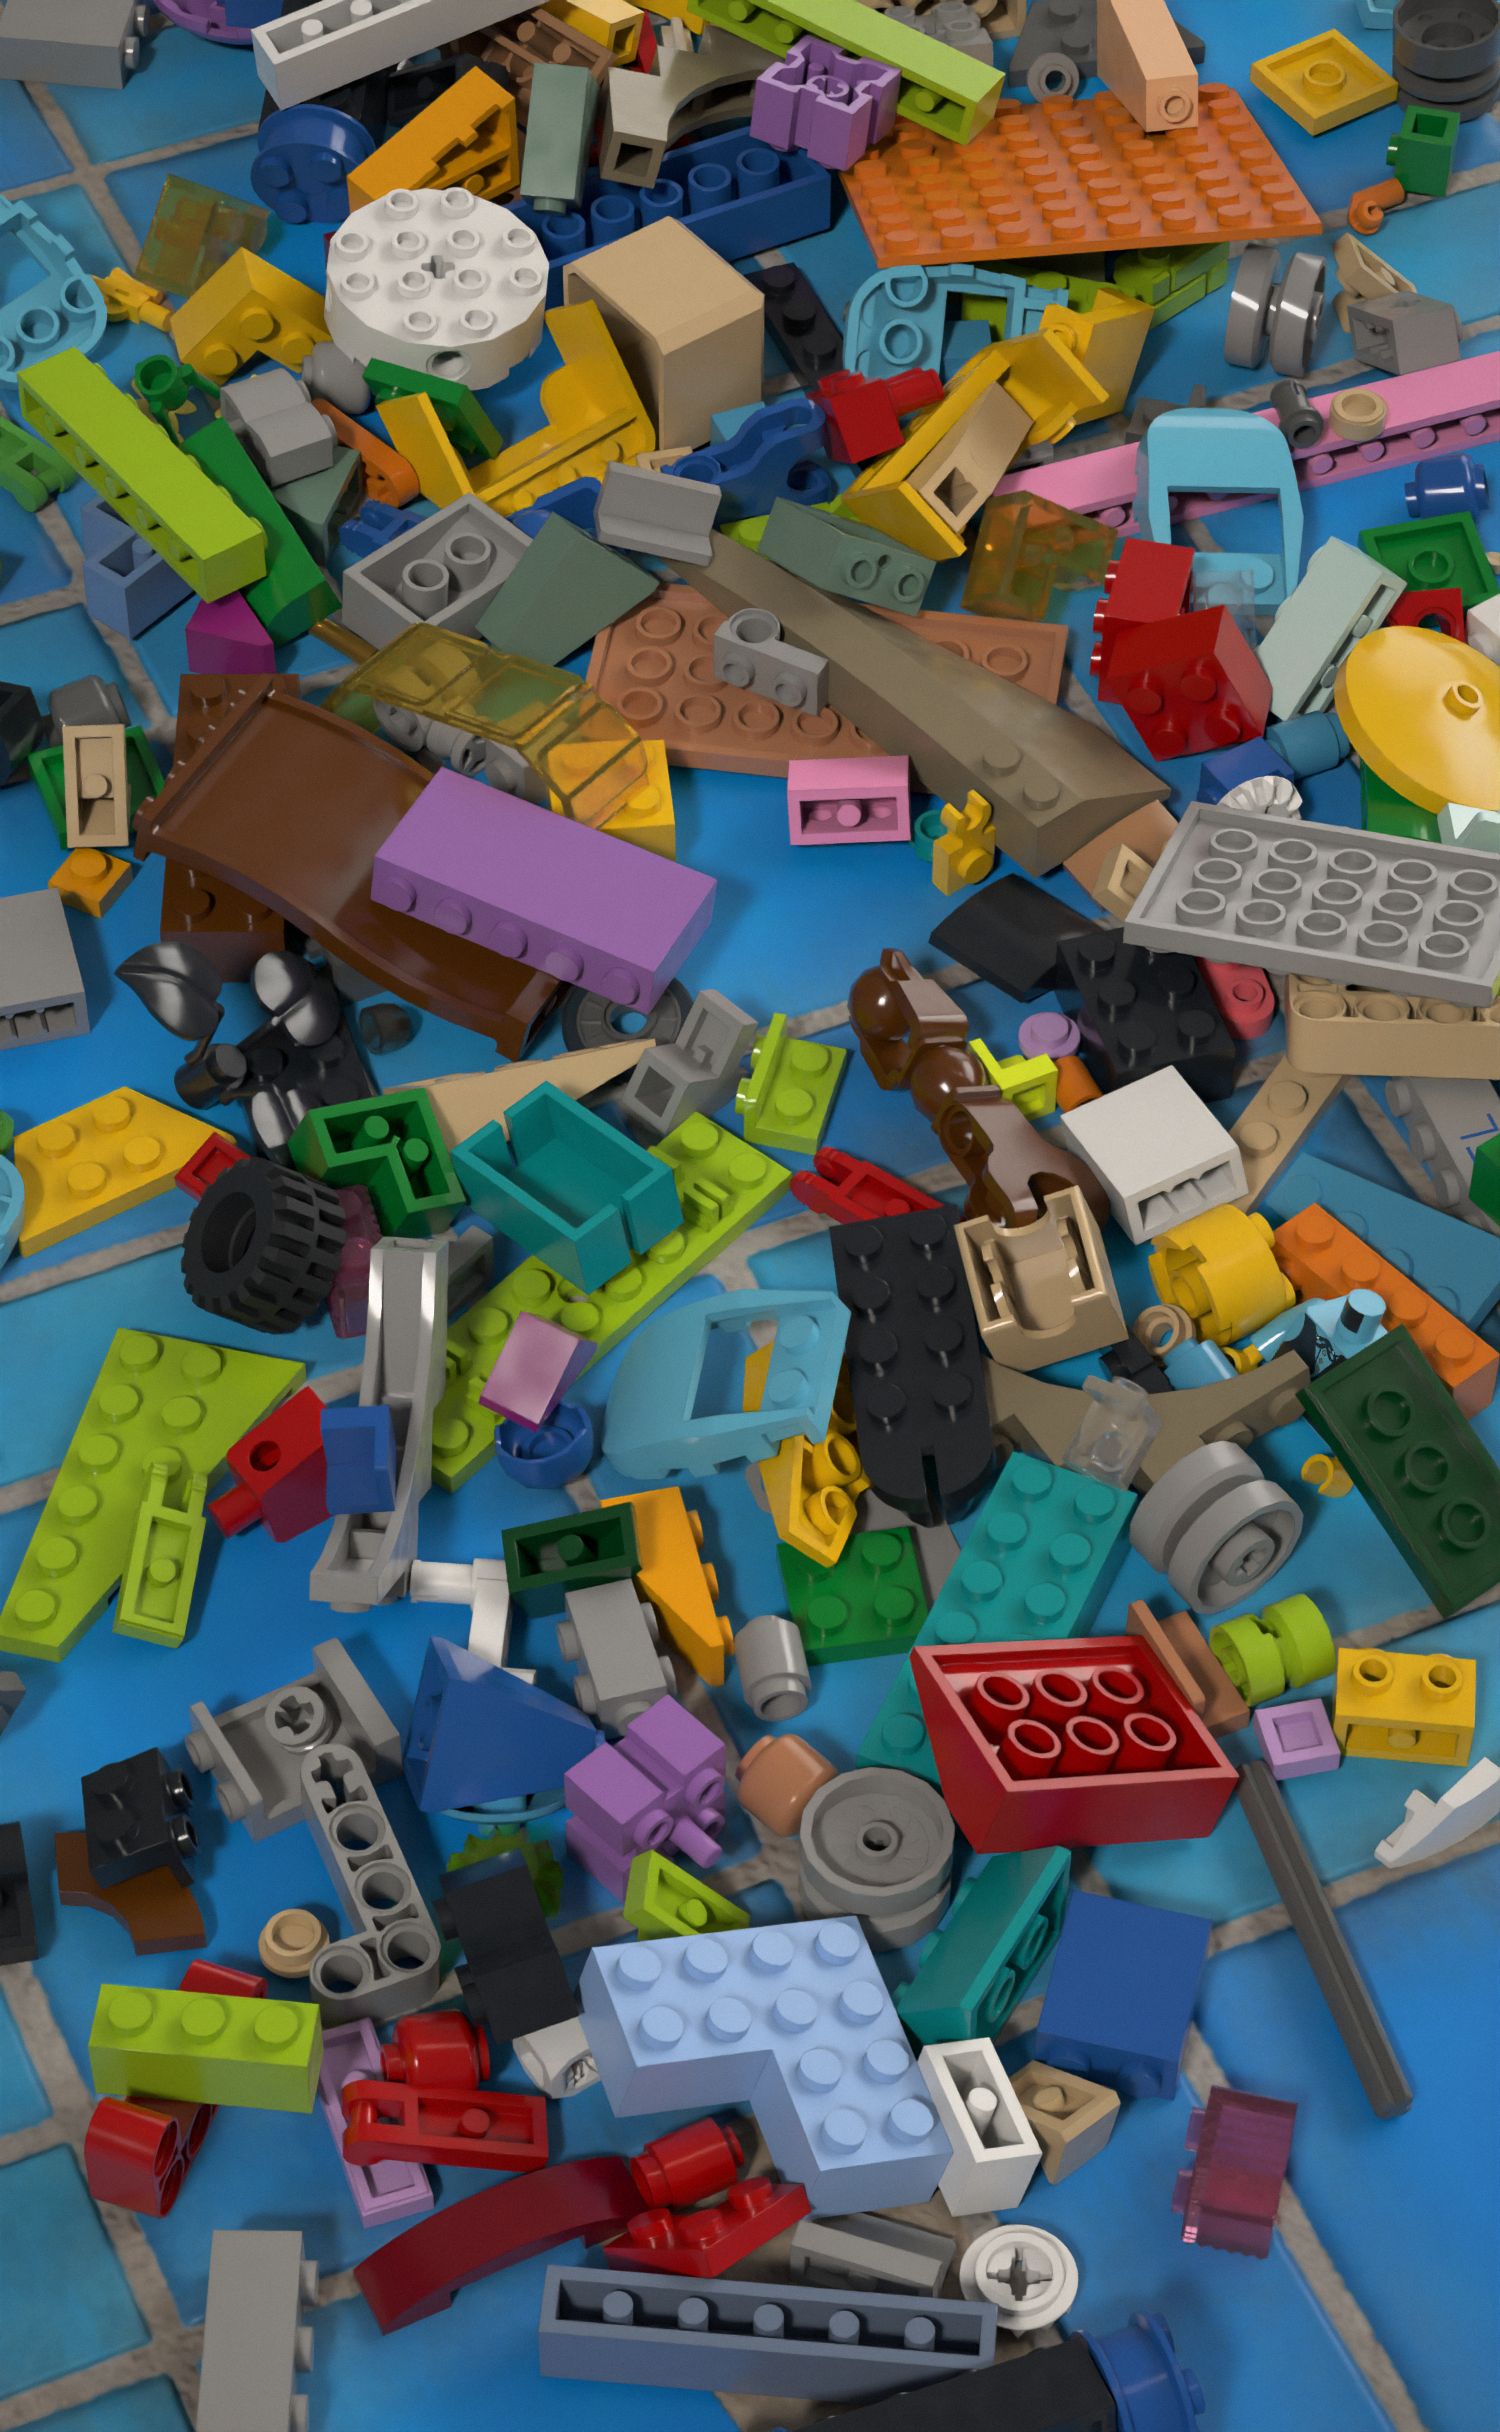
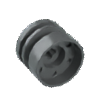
(1447, 55)

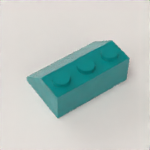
(989, 1950)

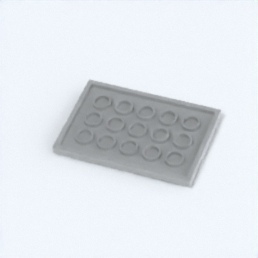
(1325, 904)

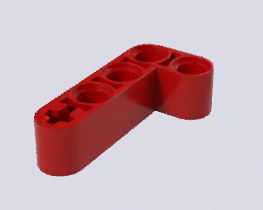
(146, 2146)

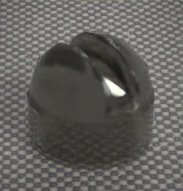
(384, 1027)

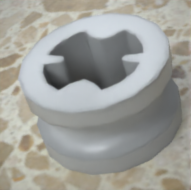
(279, 1710)

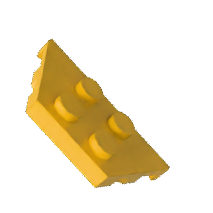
(101, 1163)

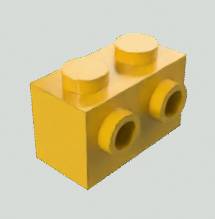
(1404, 1706)

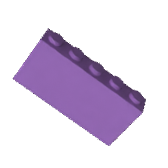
(543, 890)

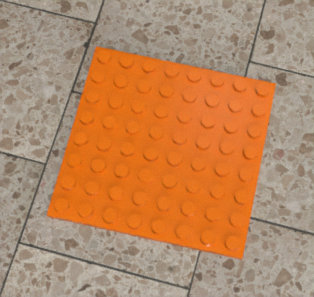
(1072, 183)

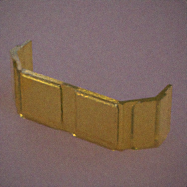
(539, 710)

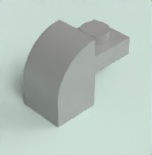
(695, 1071)

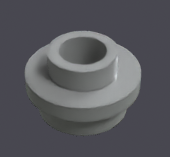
(1043, 66)

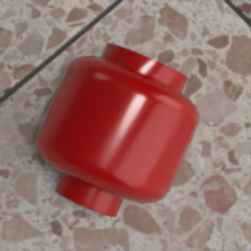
(436, 2052)

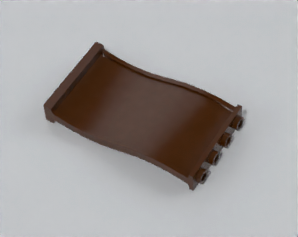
(293, 816)

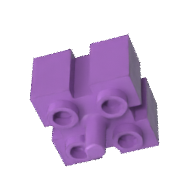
(825, 103)
(647, 1793)

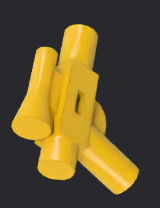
(133, 300)

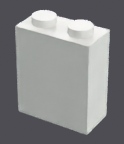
(1156, 1153)

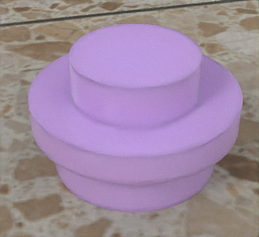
(1049, 1034)

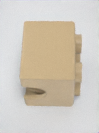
(1042, 1286)

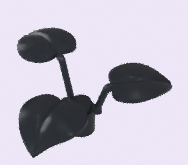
(181, 994)

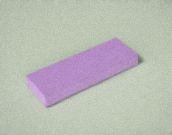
(386, 2188)

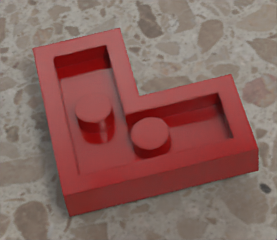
(711, 2238)

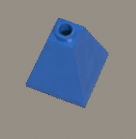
(487, 1733)

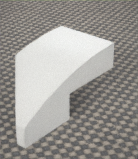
(1438, 1826)

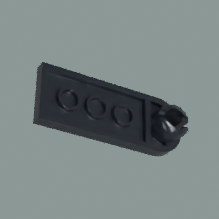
(914, 1361)

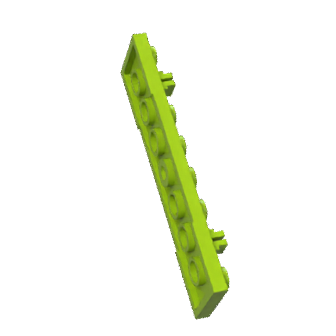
(720, 1193)

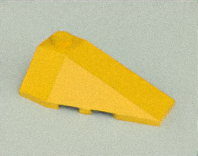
(809, 1484)

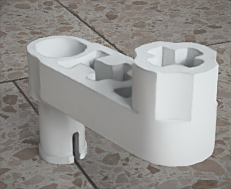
(487, 1593)

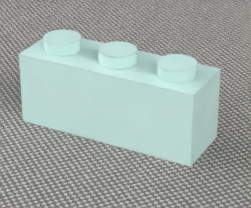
(1321, 623)

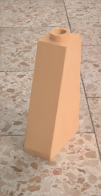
(1146, 63)

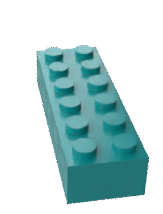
(1025, 1574)

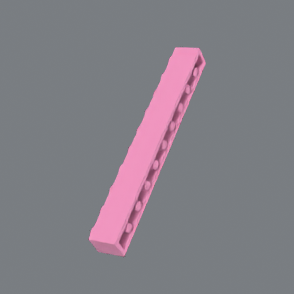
(1425, 418)

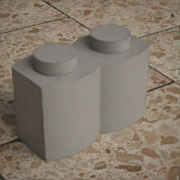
(279, 426)

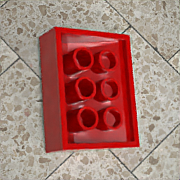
(1068, 1744)

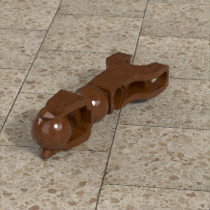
(979, 1130)

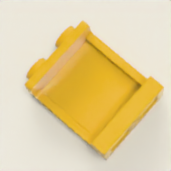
(1104, 342)

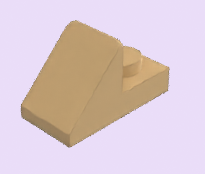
(1363, 276)
(96, 785)
(1066, 2116)

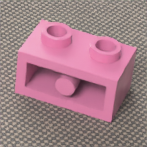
(849, 800)

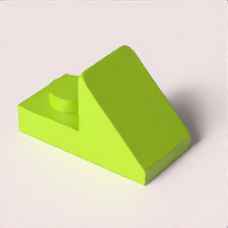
(673, 1903)

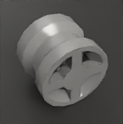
(463, 748)

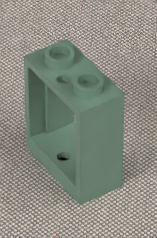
(846, 556)

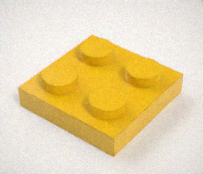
(1323, 82)

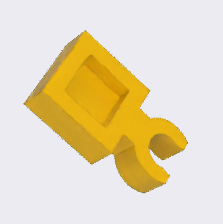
(968, 847)

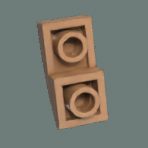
(1140, 831)

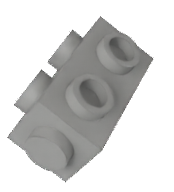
(614, 1654)

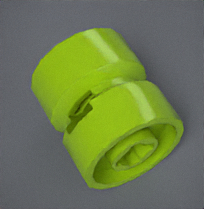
(1281, 1647)

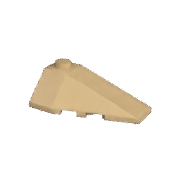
(475, 1098)

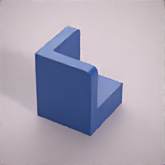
(359, 1459)

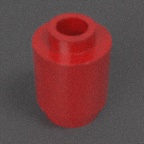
(687, 2165)

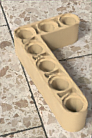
(1387, 1033)

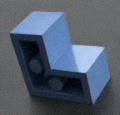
(123, 574)

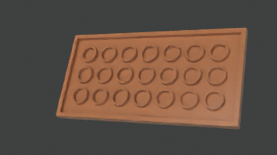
(661, 680)

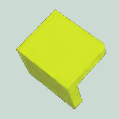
(1024, 1082)

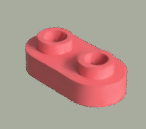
(1231, 985)

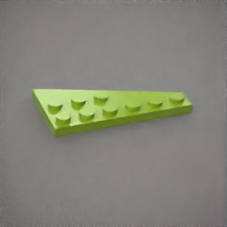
(149, 1404)

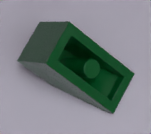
(569, 1556)

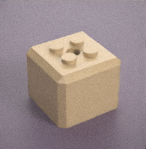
(680, 325)

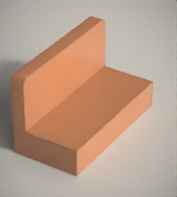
(1192, 1668)

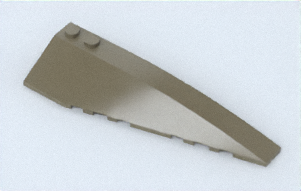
(1038, 766)

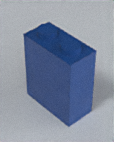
(1123, 1994)

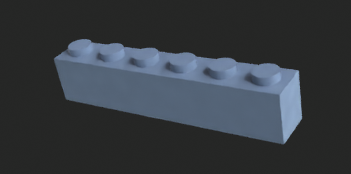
(755, 2336)

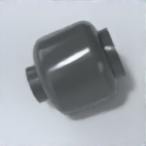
(83, 703)

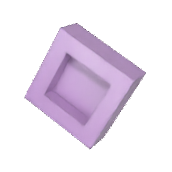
(1296, 1739)

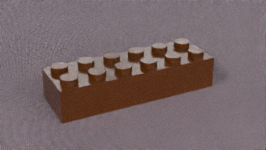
(195, 906)

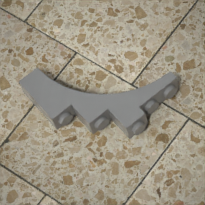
(403, 1367)

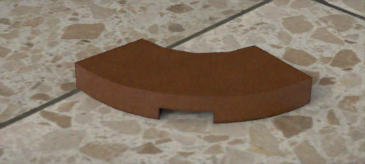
(148, 1906)

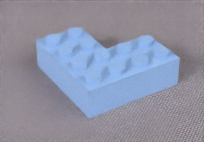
(777, 2021)

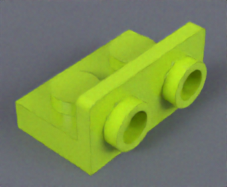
(789, 1090)

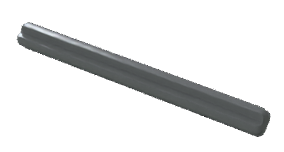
(1323, 1941)

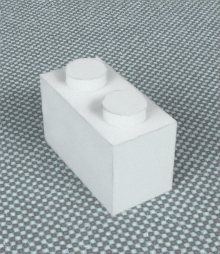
(984, 2124)

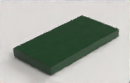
(1414, 1465)

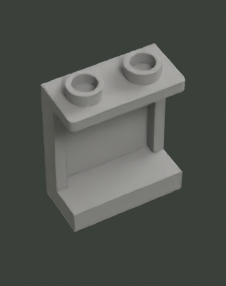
(263, 1780)

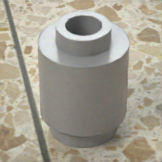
(772, 1668)

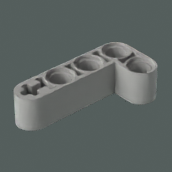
(359, 1879)

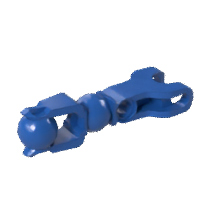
(749, 469)

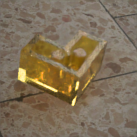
(196, 234)
(1029, 548)

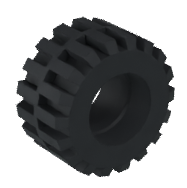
(263, 1246)

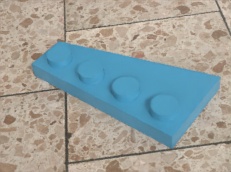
(1431, 1249)

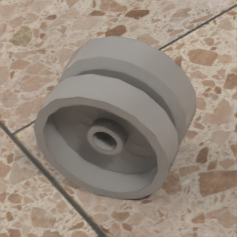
(1284, 311)
(1215, 1527)
(878, 1851)

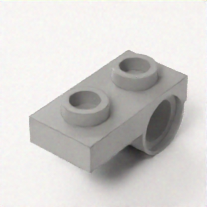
(755, 659)

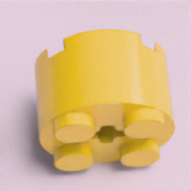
(1221, 1273)

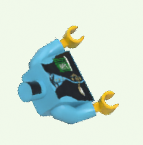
(1323, 1337)

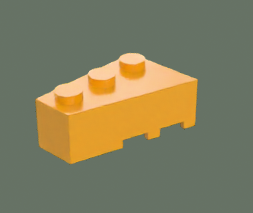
(455, 142)

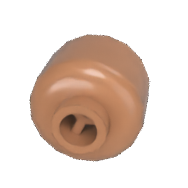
(780, 1781)

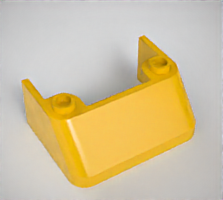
(1034, 372)
(590, 415)

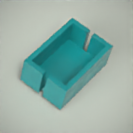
(577, 1187)

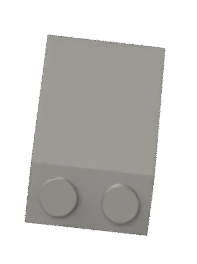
(433, 574)

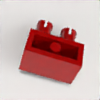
(866, 410)

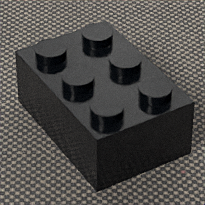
(1142, 1014)

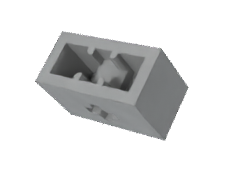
(1404, 332)

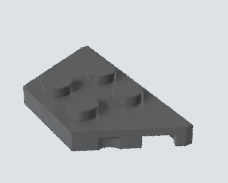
(1070, 30)

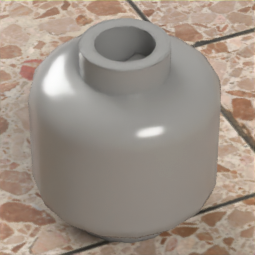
(336, 378)

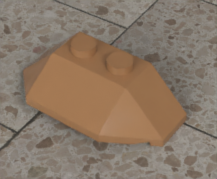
(530, 39)

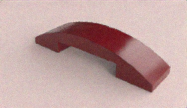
(494, 2231)

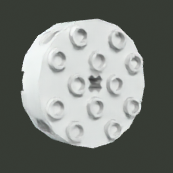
(437, 286)

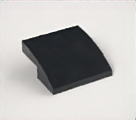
(1010, 936)

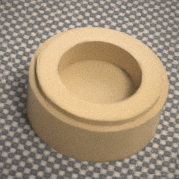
(1357, 414)

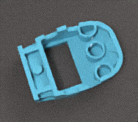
(57, 311)
(900, 315)
(1222, 454)
(656, 1384)

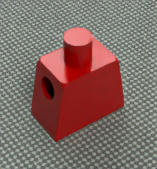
(278, 1473)

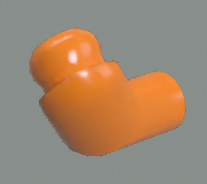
(1366, 205)

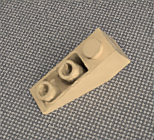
(971, 457)

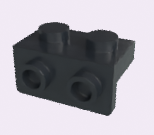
(139, 1820)

